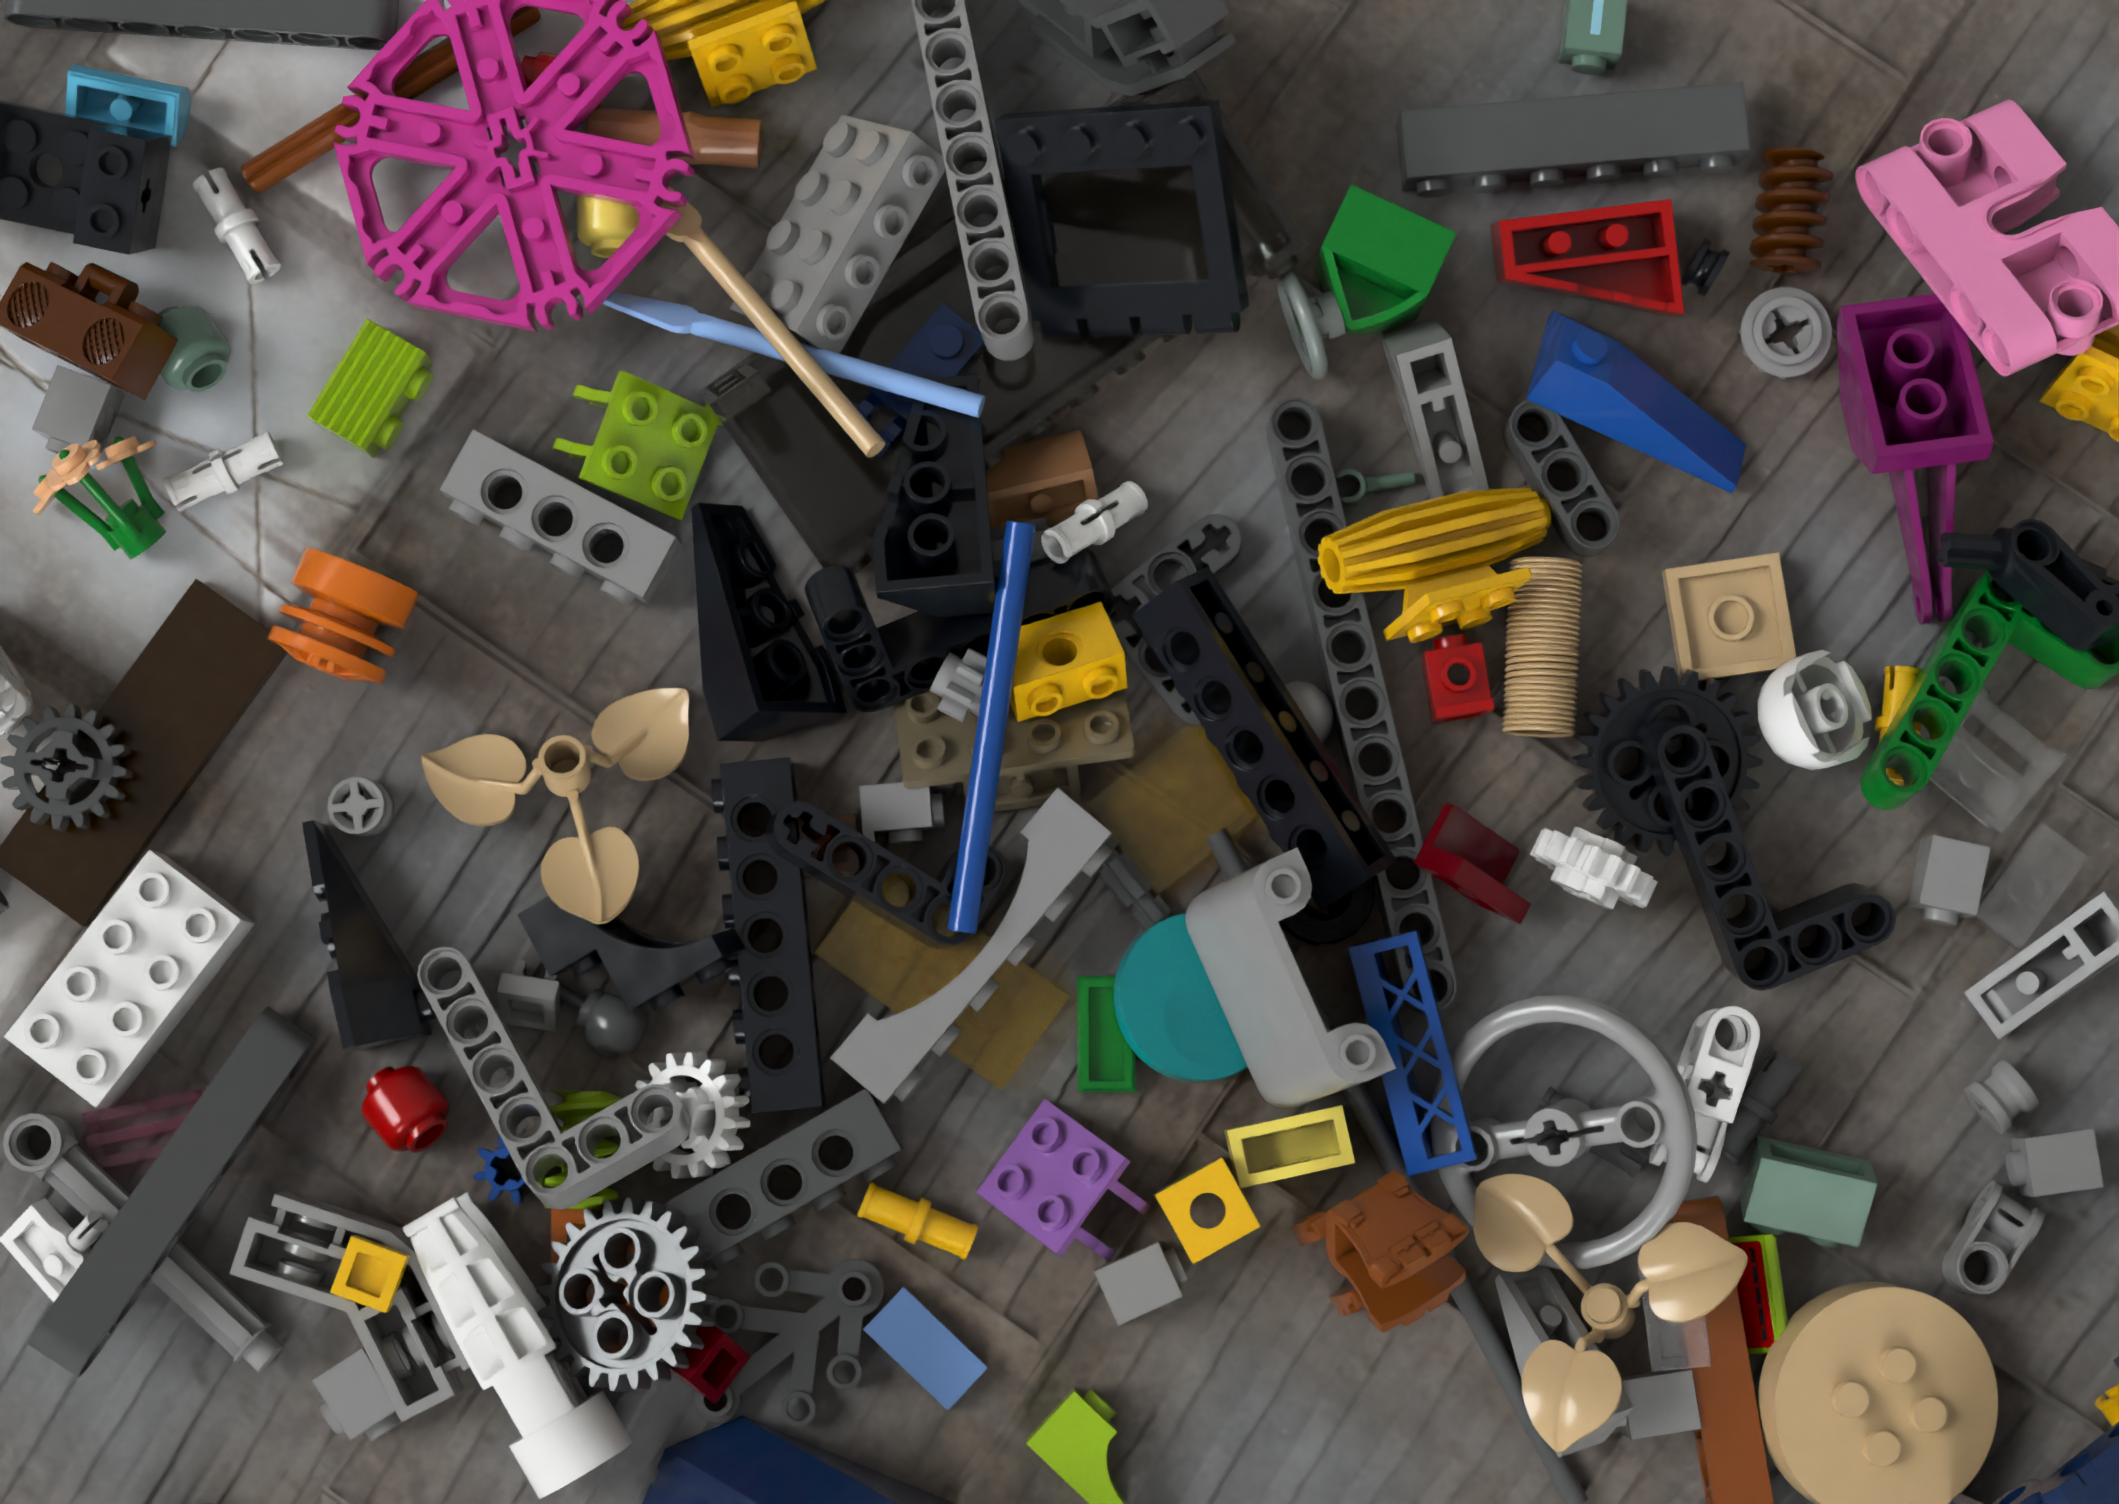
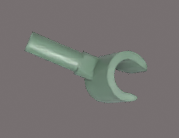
(1373, 484)

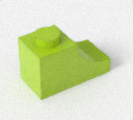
(1076, 1445)

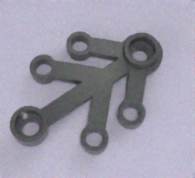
(799, 1333)

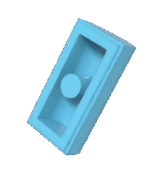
(128, 101)

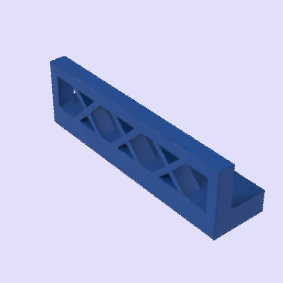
(1400, 1082)

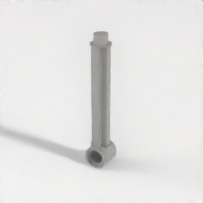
(179, 1276)

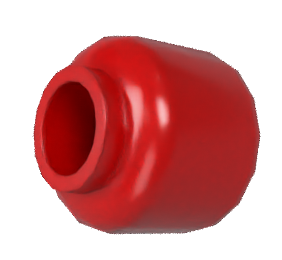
(405, 1108)

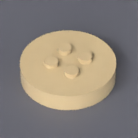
(1878, 1398)

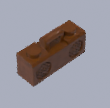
(107, 340)

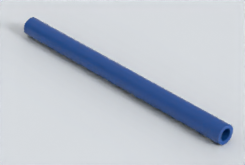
(991, 727)

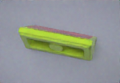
(1761, 1292)

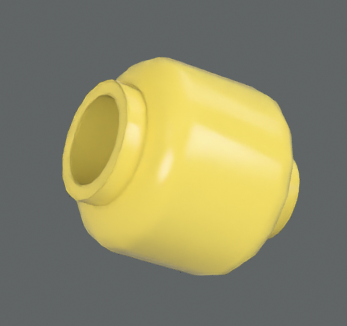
(604, 224)

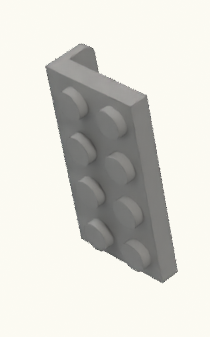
(844, 229)

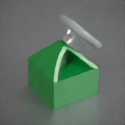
(1372, 273)

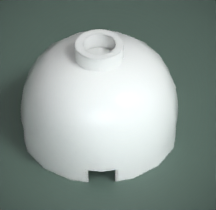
(1814, 712)

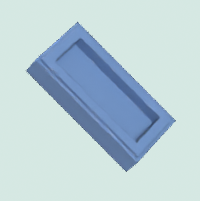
(925, 1348)

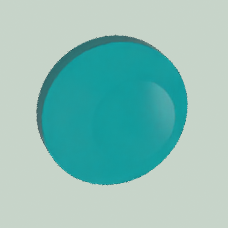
(1171, 1008)

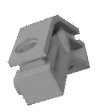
(307, 1267)

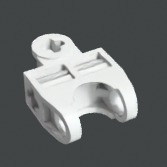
(1724, 1073)

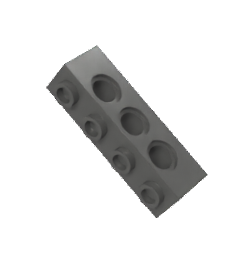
(856, 1119)

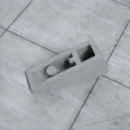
(1435, 408)
(2050, 966)
(1541, 1312)

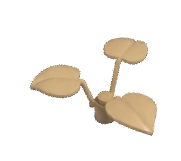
(598, 870)
(1577, 1389)

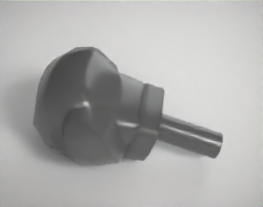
(607, 1021)

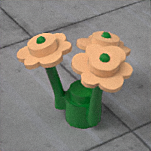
(130, 525)

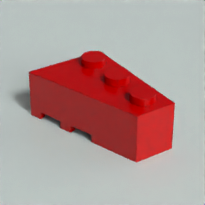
(1596, 255)

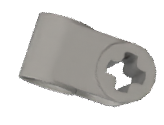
(1998, 1232)

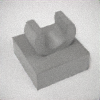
(529, 1000)

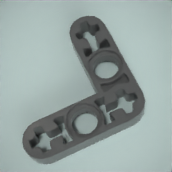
(1141, 587)

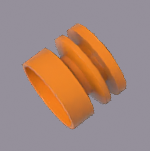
(343, 616)

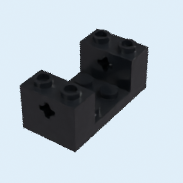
(108, 181)

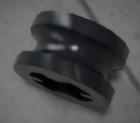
(1704, 267)

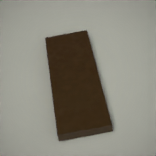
(173, 717)

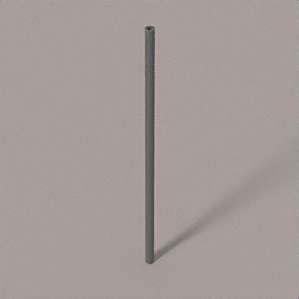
(1465, 1294)

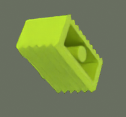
(372, 389)

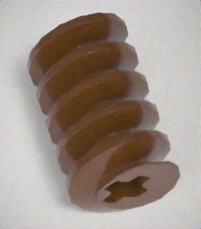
(1788, 210)

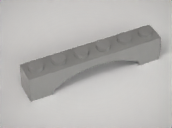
(888, 1050)

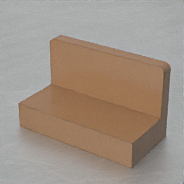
(1041, 480)

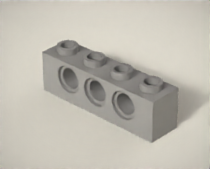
(487, 465)

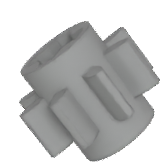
(960, 684)

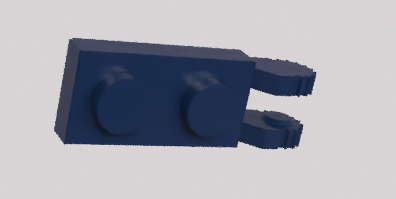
(937, 350)

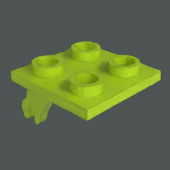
(646, 444)

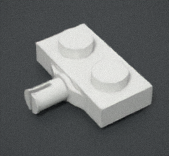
(49, 1246)

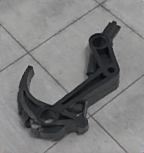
(2048, 581)

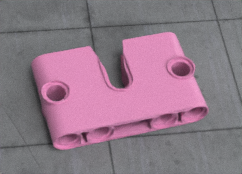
(1948, 216)

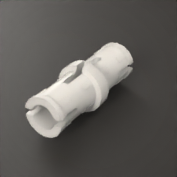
(236, 225)
(223, 471)
(1094, 522)

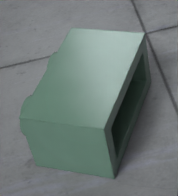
(1807, 1192)

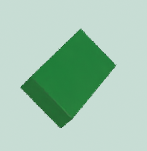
(1102, 1052)

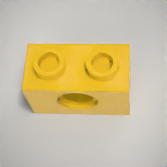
(1066, 662)

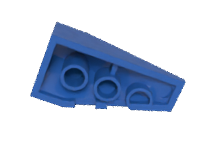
(1620, 396)

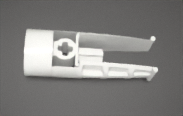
(509, 1347)

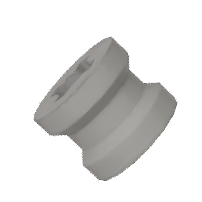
(348, 807)
(2001, 1096)

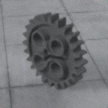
(660, 1258)

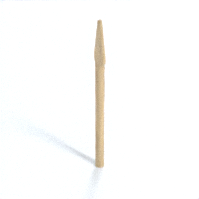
(689, 231)

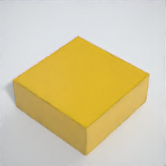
(370, 1273)

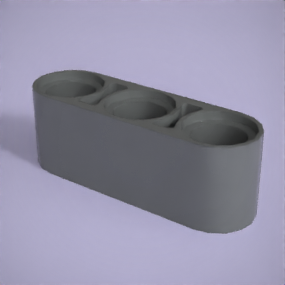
(1561, 450)

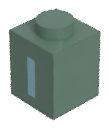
(1592, 35)

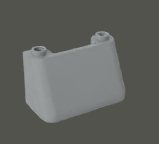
(1265, 993)

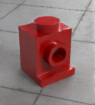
(1451, 701)

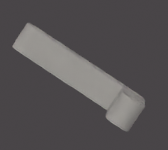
(524, 1098)

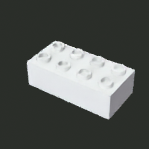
(129, 980)

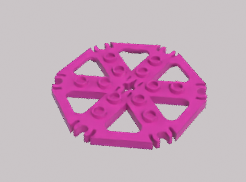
(476, 188)

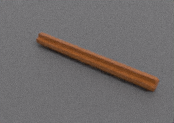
(318, 136)

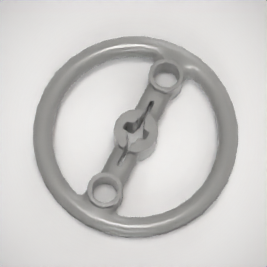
(1668, 1106)

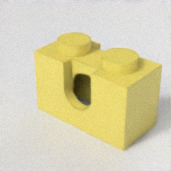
(1311, 1136)

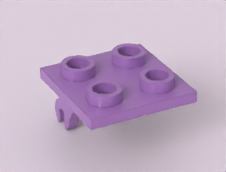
(1055, 1180)

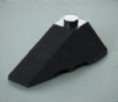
(754, 653)
(375, 986)

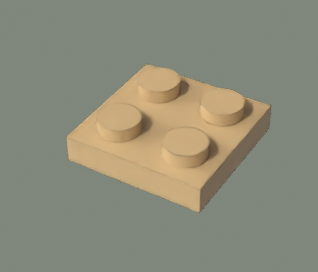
(1729, 617)

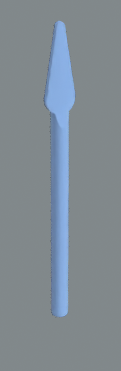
(685, 320)

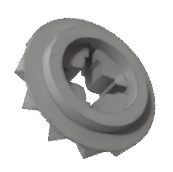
(1792, 307)

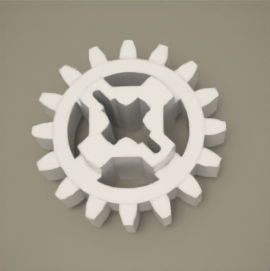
(1593, 868)
(711, 1110)

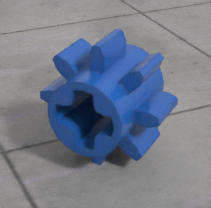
(495, 1173)

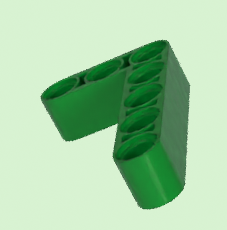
(1968, 668)

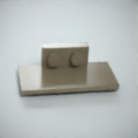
(1036, 752)

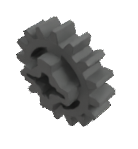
(66, 790)

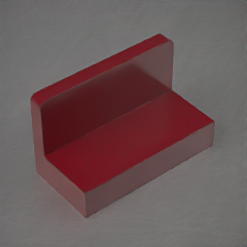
(1472, 862)

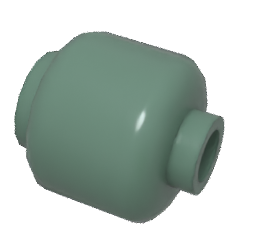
(200, 352)

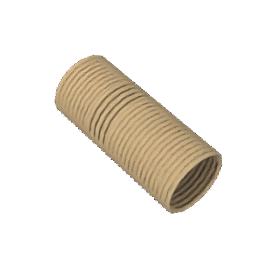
(1546, 639)

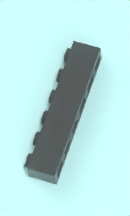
(1572, 138)

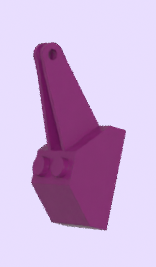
(1911, 406)

